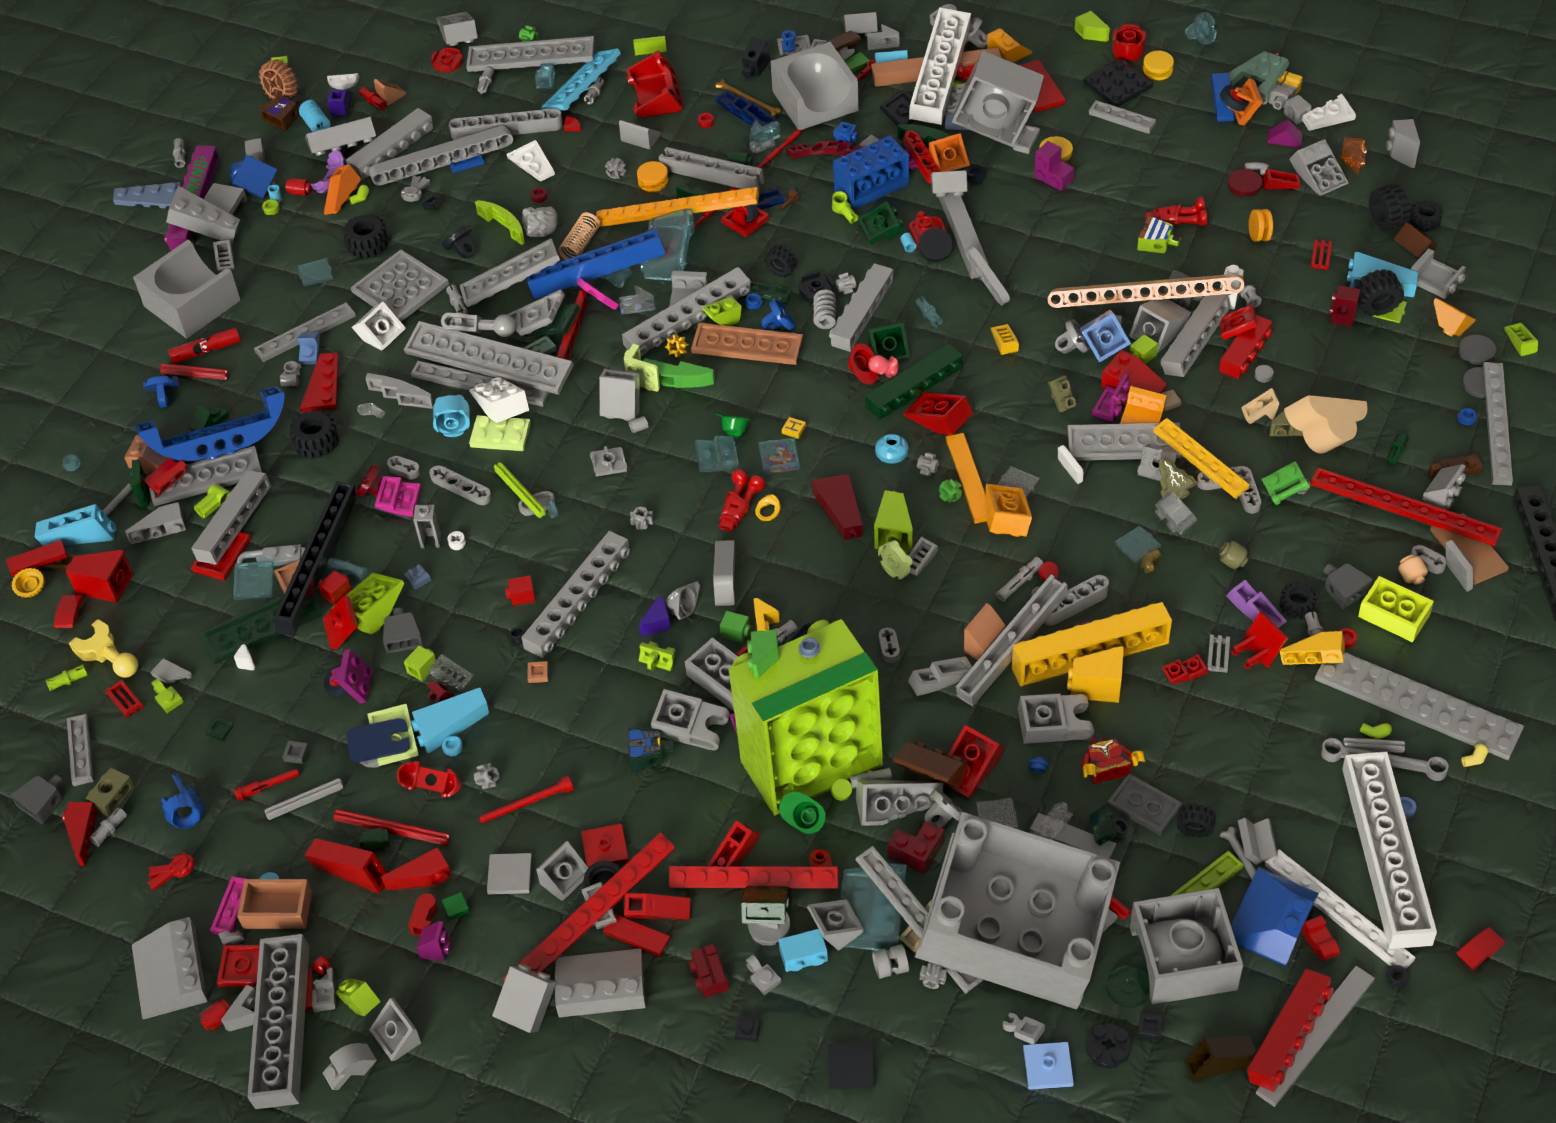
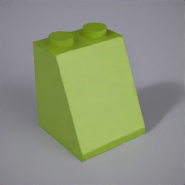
(893, 522)

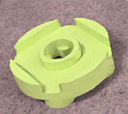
(895, 560)

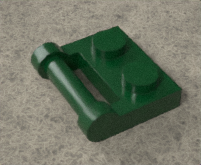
(137, 483)

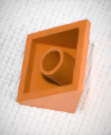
(949, 153)

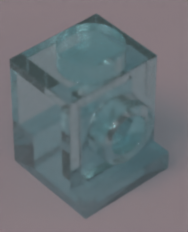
(545, 76)

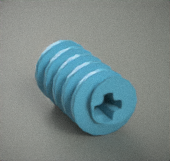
(313, 116)

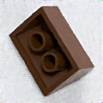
(932, 764)

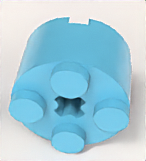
(451, 415)

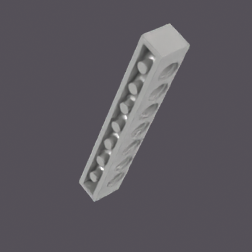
(675, 318)
(575, 594)

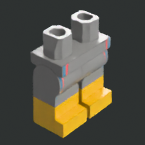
(1286, 88)

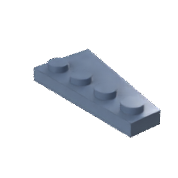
(146, 195)

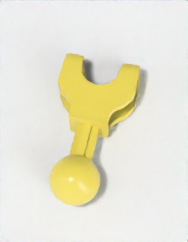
(101, 648)

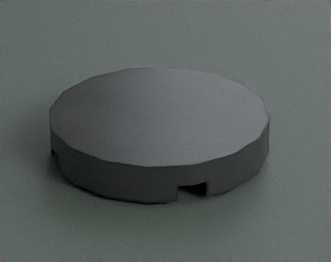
(1477, 349)
(1474, 382)

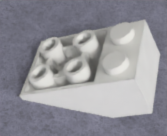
(500, 399)

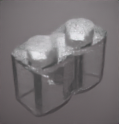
(1175, 512)

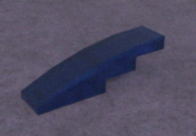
(743, 109)

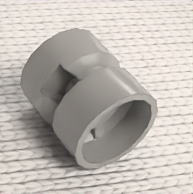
(882, 961)

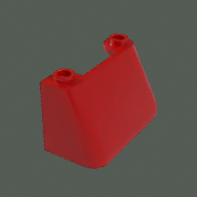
(655, 87)

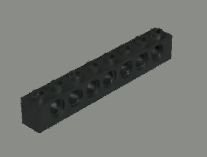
(1540, 535)

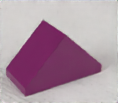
(1285, 134)

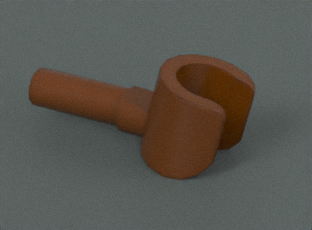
(793, 197)

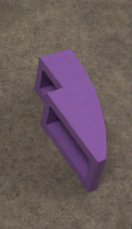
(1251, 603)

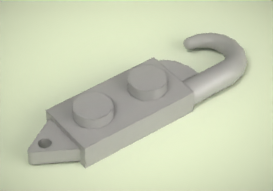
(279, 555)

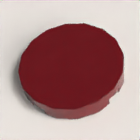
(1245, 182)

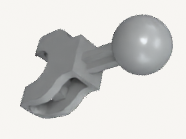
(503, 325)

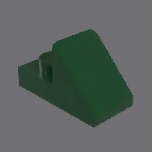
(206, 418)

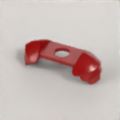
(412, 775)

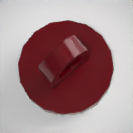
(370, 482)

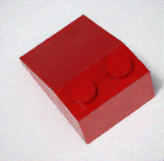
(1139, 374)
(940, 412)
(978, 754)

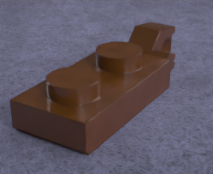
(1472, 464)

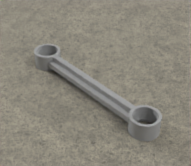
(1395, 761)

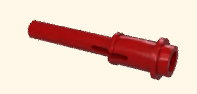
(256, 787)

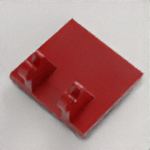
(1263, 639)

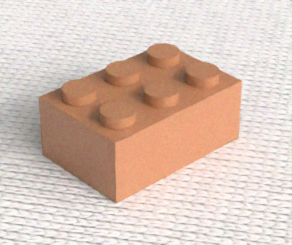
(275, 904)

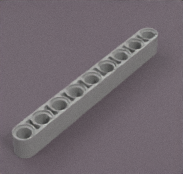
(433, 157)

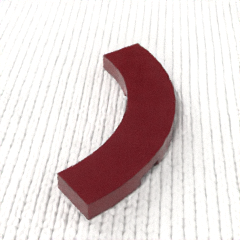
(821, 147)

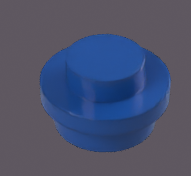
(753, 301)
(1467, 416)
(1038, 765)

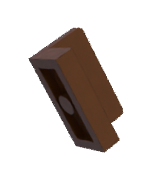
(845, 40)
(1414, 240)

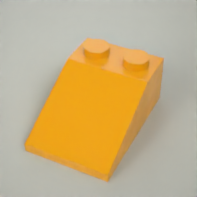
(1007, 510)

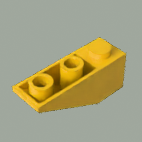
(1319, 648)

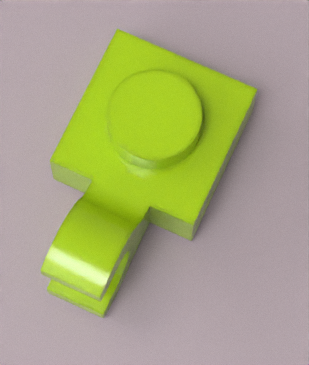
(166, 698)

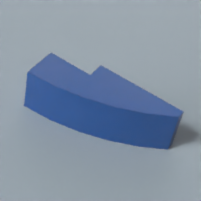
(1218, 82)

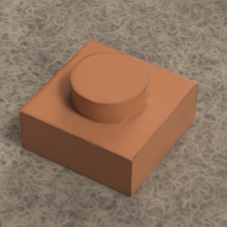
(537, 672)

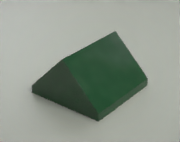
(889, 341)

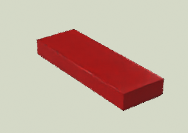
(36, 557)
(637, 935)

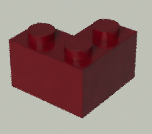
(916, 851)

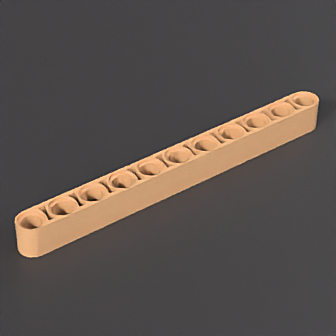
(1154, 293)

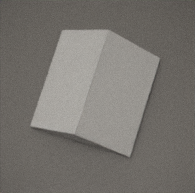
(638, 134)
(562, 871)
(836, 922)
(394, 1031)

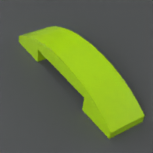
(492, 211)

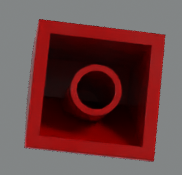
(100, 575)

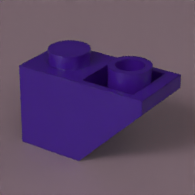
(339, 102)

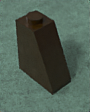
(1220, 1056)

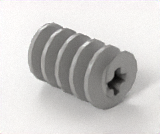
(824, 309)

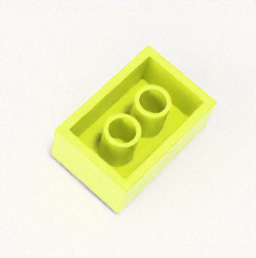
(1395, 609)

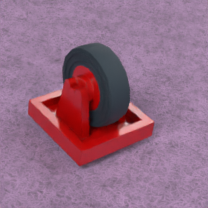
(745, 219)

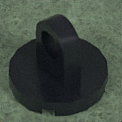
(460, 239)

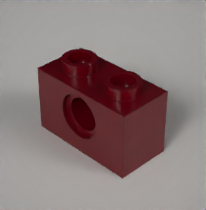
(1345, 305)

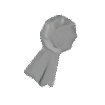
(413, 192)

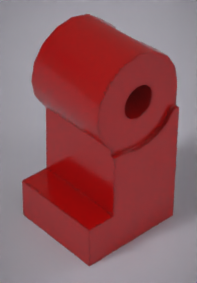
(422, 914)
(1320, 939)

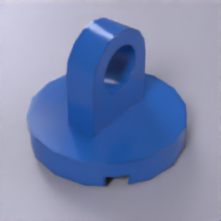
(778, 317)
(161, 385)

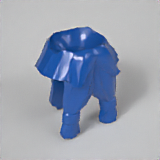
(187, 797)

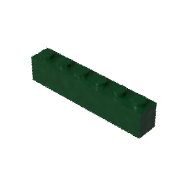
(914, 381)

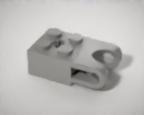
(1053, 718)
(687, 719)

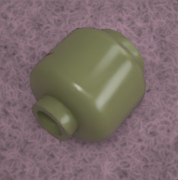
(1233, 555)

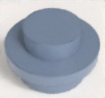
(809, 648)

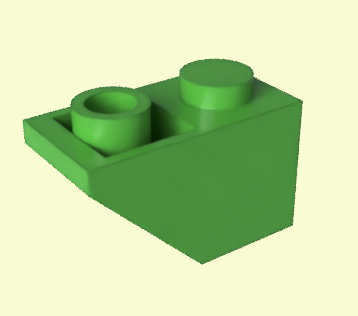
(764, 651)

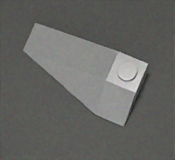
(892, 799)

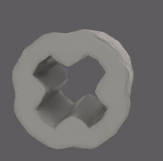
(1250, 296)

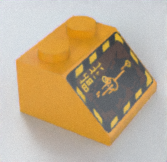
(1009, 46)

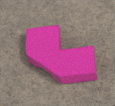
(596, 293)

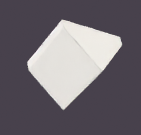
(243, 658)

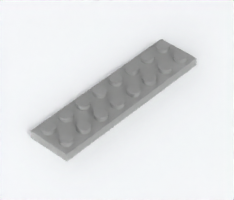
(530, 53)

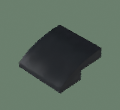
(850, 1065)

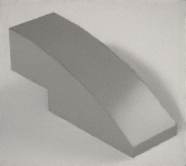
(939, 675)

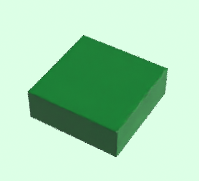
(455, 906)

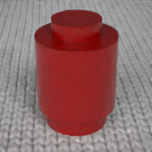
(298, 186)
(212, 1016)

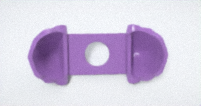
(334, 161)

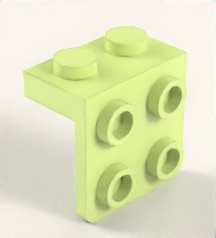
(648, 372)

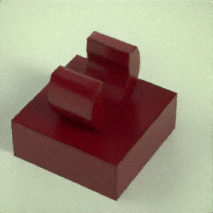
(439, 690)

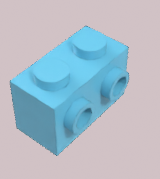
(803, 950)

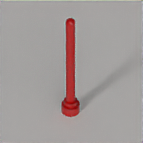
(563, 785)

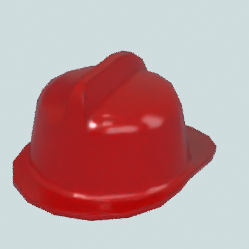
(859, 364)

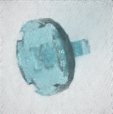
(1202, 28)

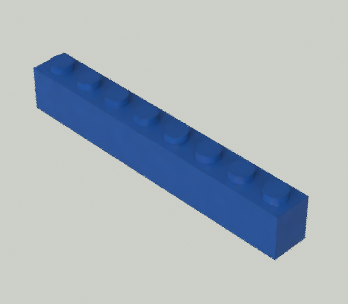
(597, 263)

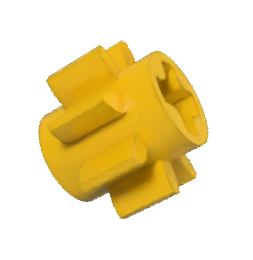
(672, 346)

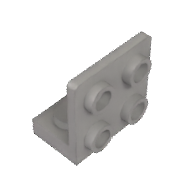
(686, 283)

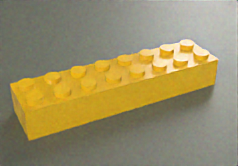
(1055, 652)

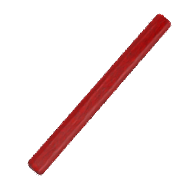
(392, 827)

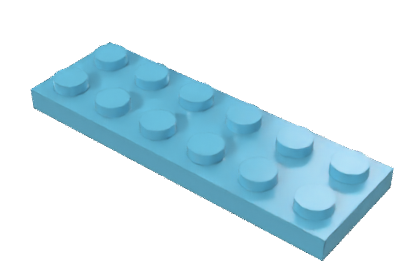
(581, 80)

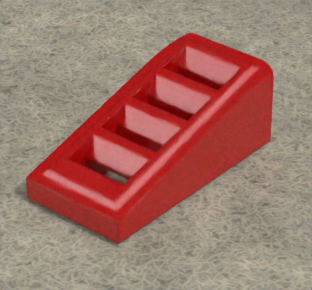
(1280, 180)

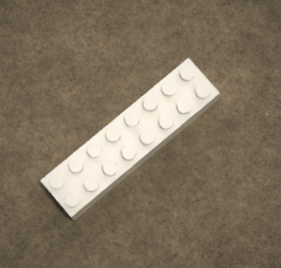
(940, 66)

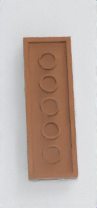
(747, 343)

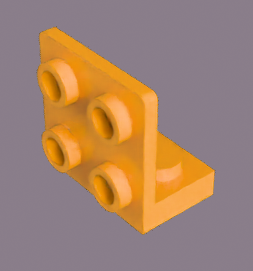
(1143, 407)

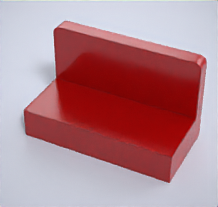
(165, 475)

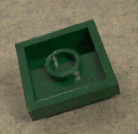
(881, 223)

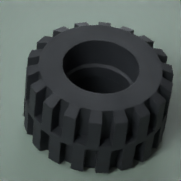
(1389, 207)
(365, 236)
(1379, 292)
(314, 434)

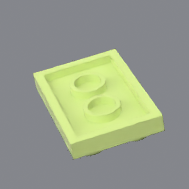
(504, 435)
(393, 713)

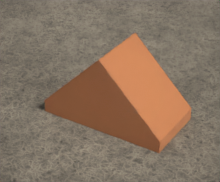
(388, 91)

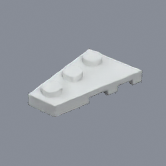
(1330, 114)
(532, 160)

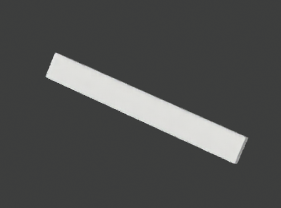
(1341, 911)

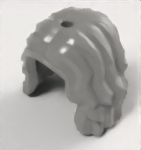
(539, 221)

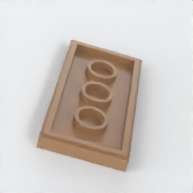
(1481, 556)

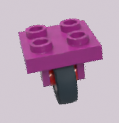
(349, 677)

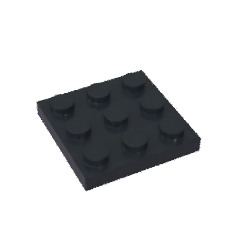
(1118, 82)

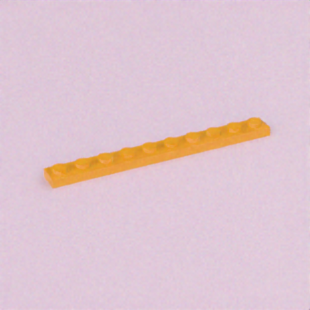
(697, 203)

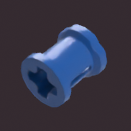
(788, 41)

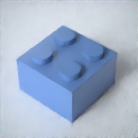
(1104, 336)

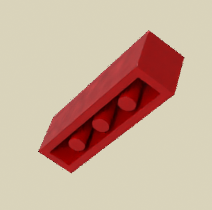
(1245, 348)

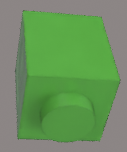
(735, 627)

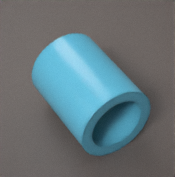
(274, 193)
(908, 242)

